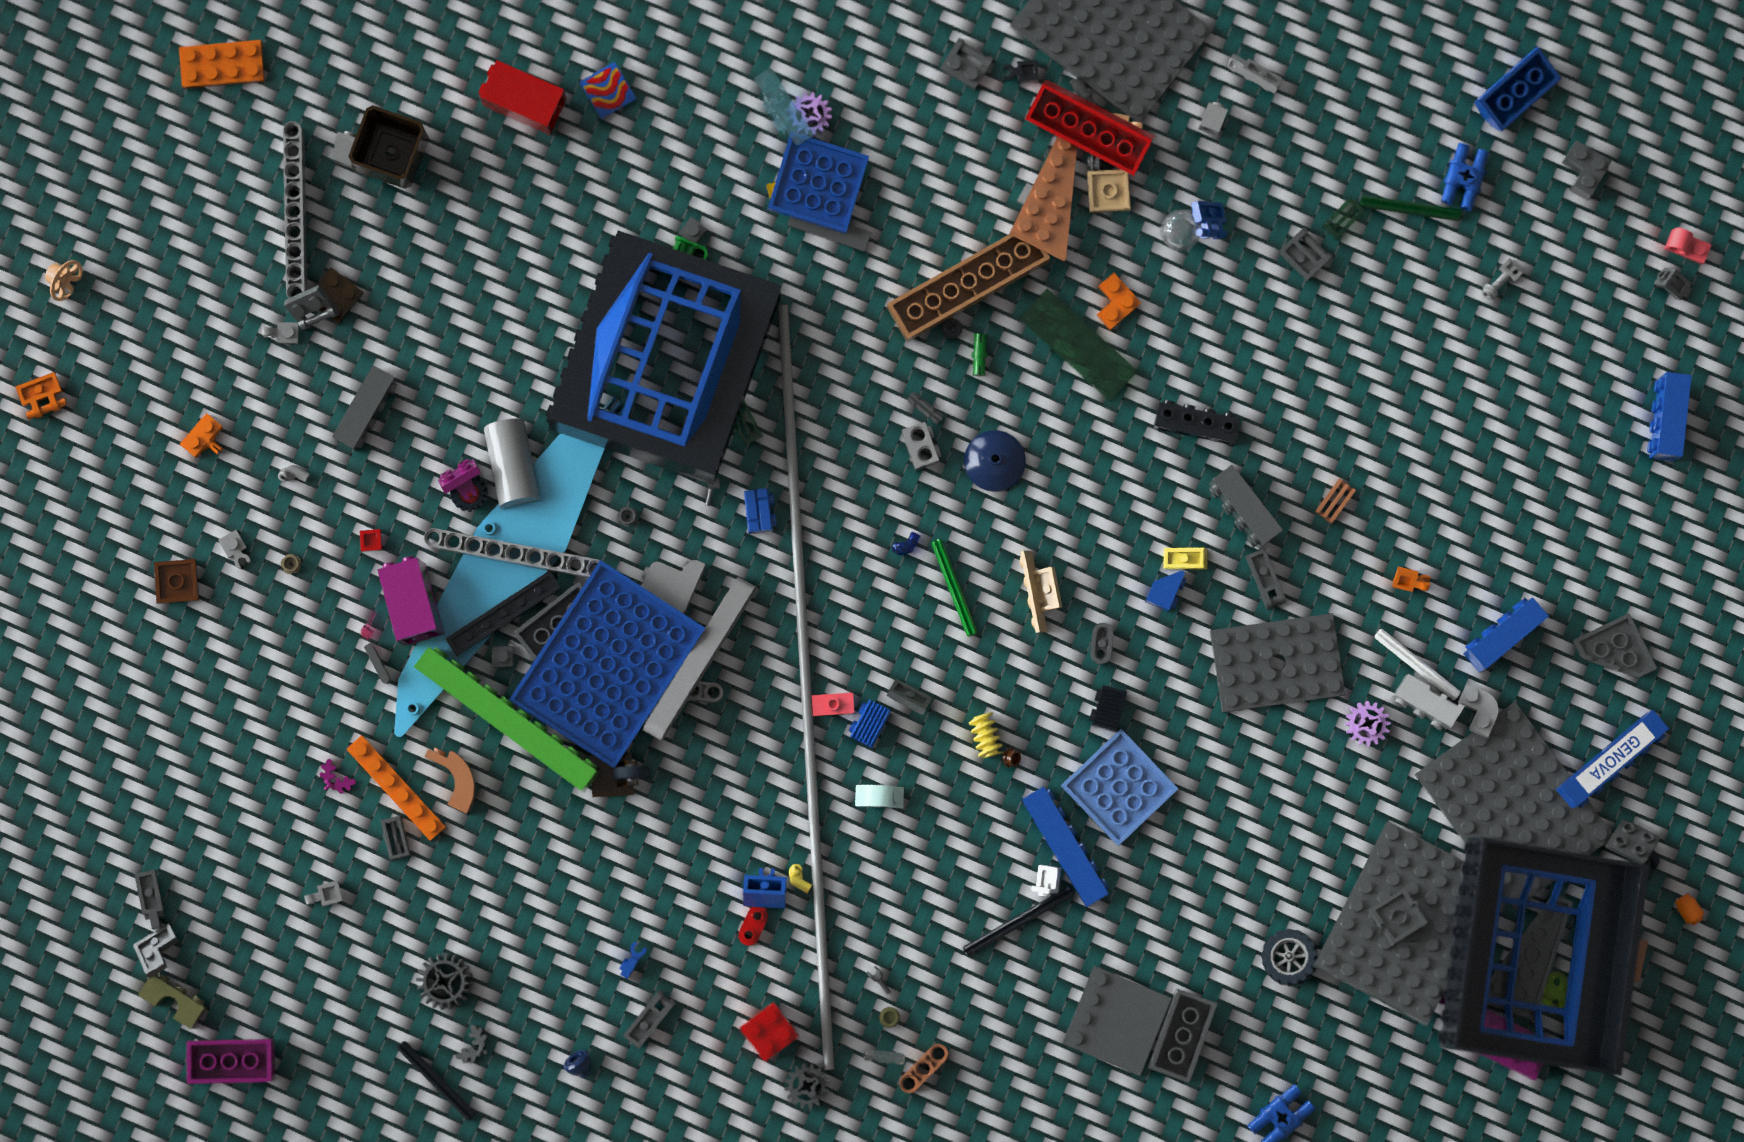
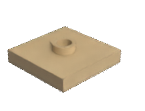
(1108, 191)

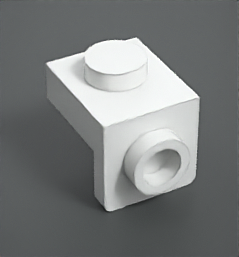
(1047, 880)

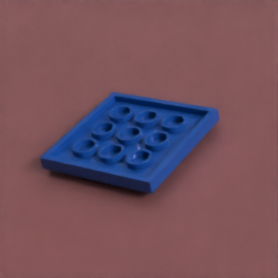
(818, 183)

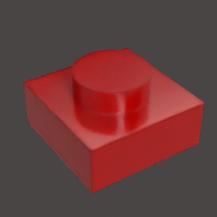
(370, 540)

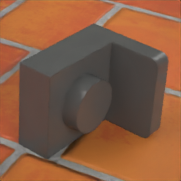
(1673, 282)

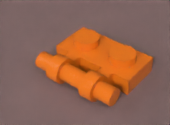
(40, 389)

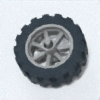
(1270, 950)

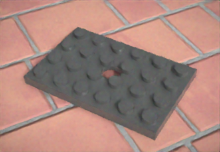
(1245, 671)

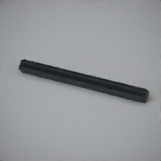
(1018, 921)

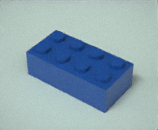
(1669, 417)
(1506, 634)

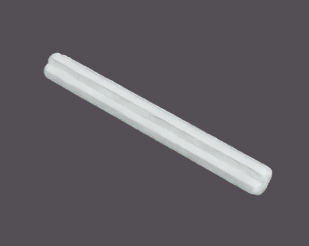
(1417, 664)

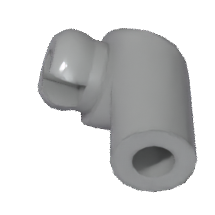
(293, 472)

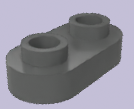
(1101, 644)

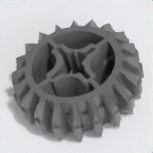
(429, 990)

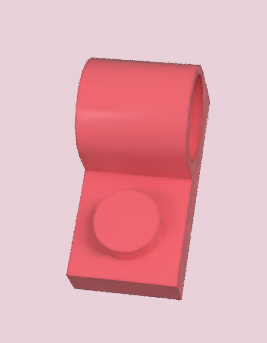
(1684, 244)

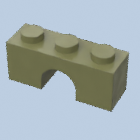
(189, 1009)

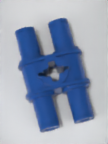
(1474, 174)
(1281, 1105)

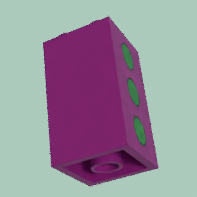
(410, 601)

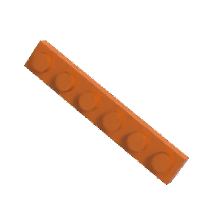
(396, 788)

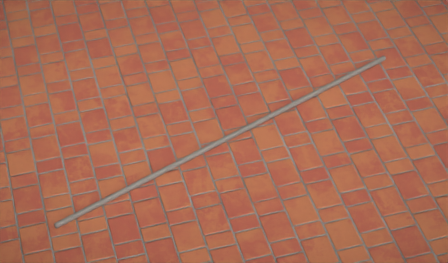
(806, 695)

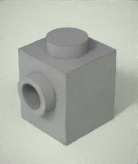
(1213, 118)

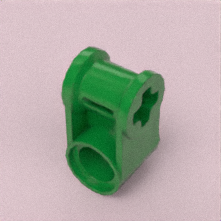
(686, 246)

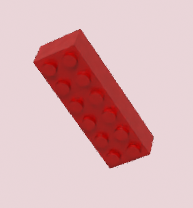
(1090, 127)

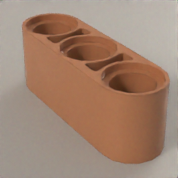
(920, 1078)

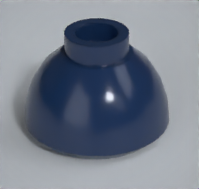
(578, 1064)

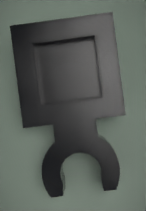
(1025, 71)

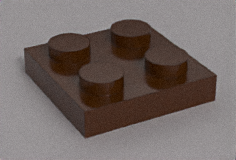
(176, 581)

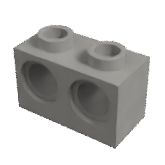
(916, 447)

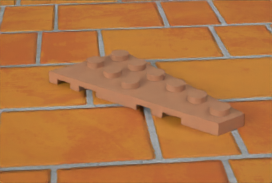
(1047, 209)

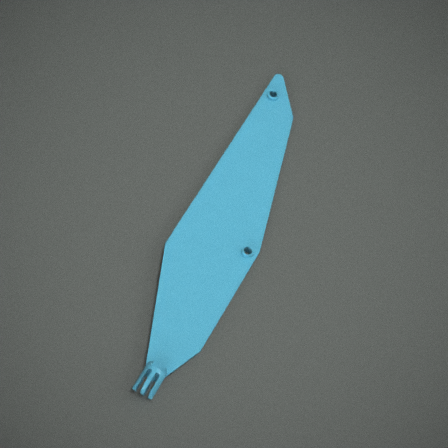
(479, 584)

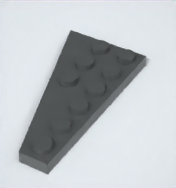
(1535, 960)

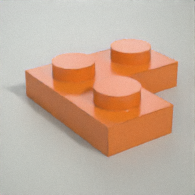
(1121, 303)

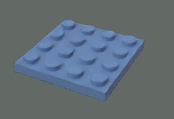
(1119, 787)

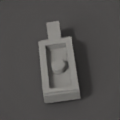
(1255, 73)

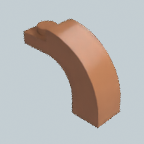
(465, 785)

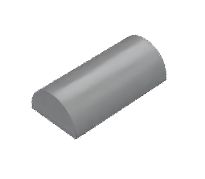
(511, 462)

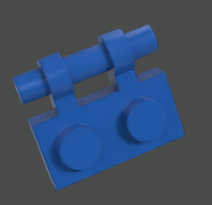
(1207, 214)

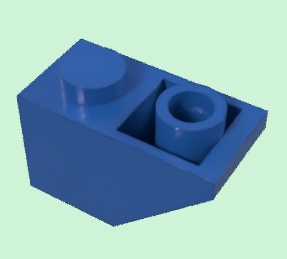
(1164, 590)

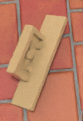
(1042, 590)

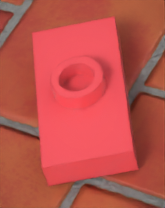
(833, 704)

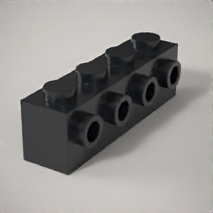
(1196, 423)

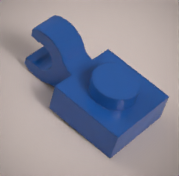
(629, 965)

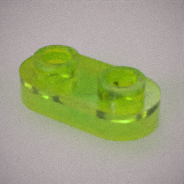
(1555, 992)

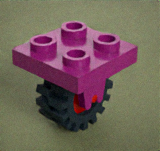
(465, 486)

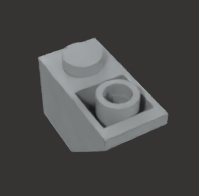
(342, 149)

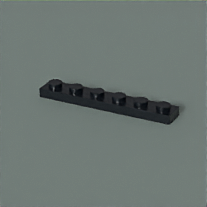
(503, 613)

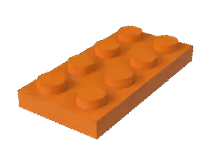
(221, 64)

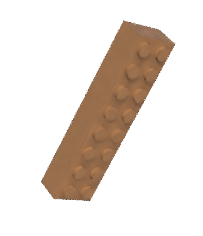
(964, 285)

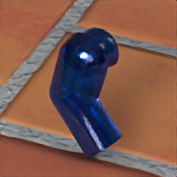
(907, 546)

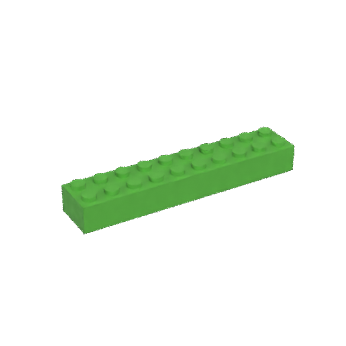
(506, 719)

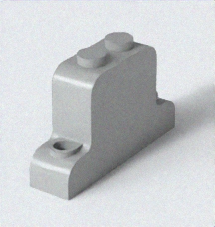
(673, 585)

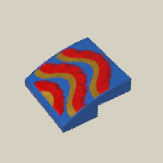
(607, 90)

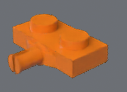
(202, 437)

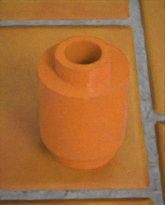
(1689, 909)

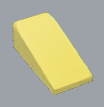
(1185, 558)

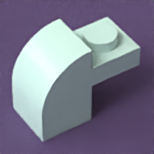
(879, 796)

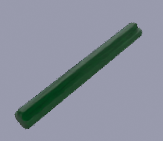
(1410, 208)

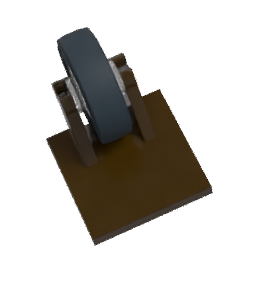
(618, 780)

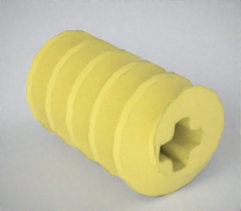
(985, 736)

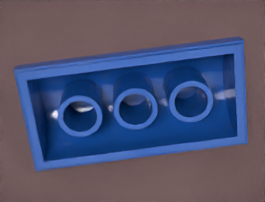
(1517, 90)

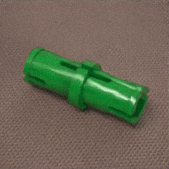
(979, 355)

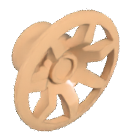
(60, 278)

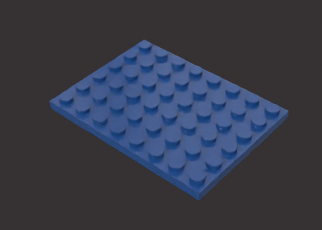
(607, 664)

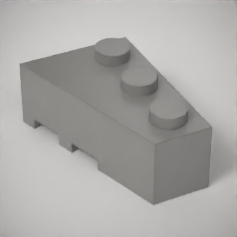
(1427, 703)

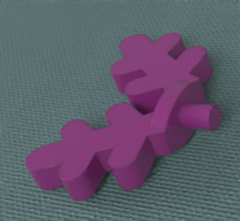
(328, 768)

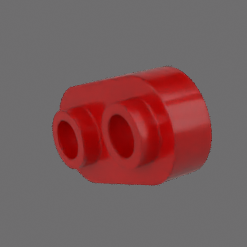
(753, 925)

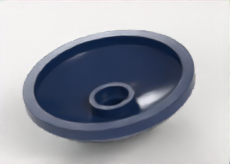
(992, 475)

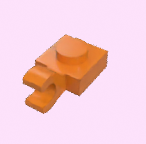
(1408, 579)

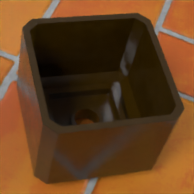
(383, 130)

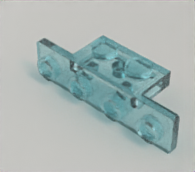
(782, 108)

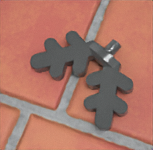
(473, 1054)

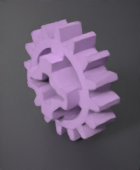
(814, 107)
(1371, 733)

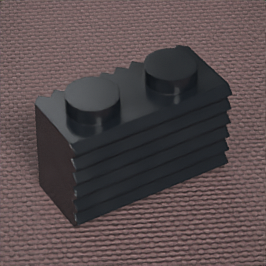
(1108, 708)

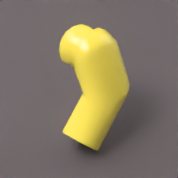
(796, 878)

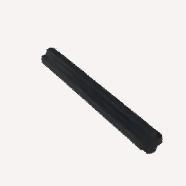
(435, 1079)

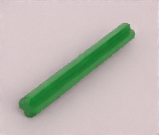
(954, 587)

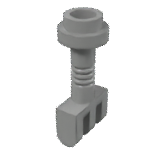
(1490, 291)

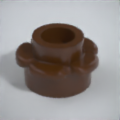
(1011, 757)

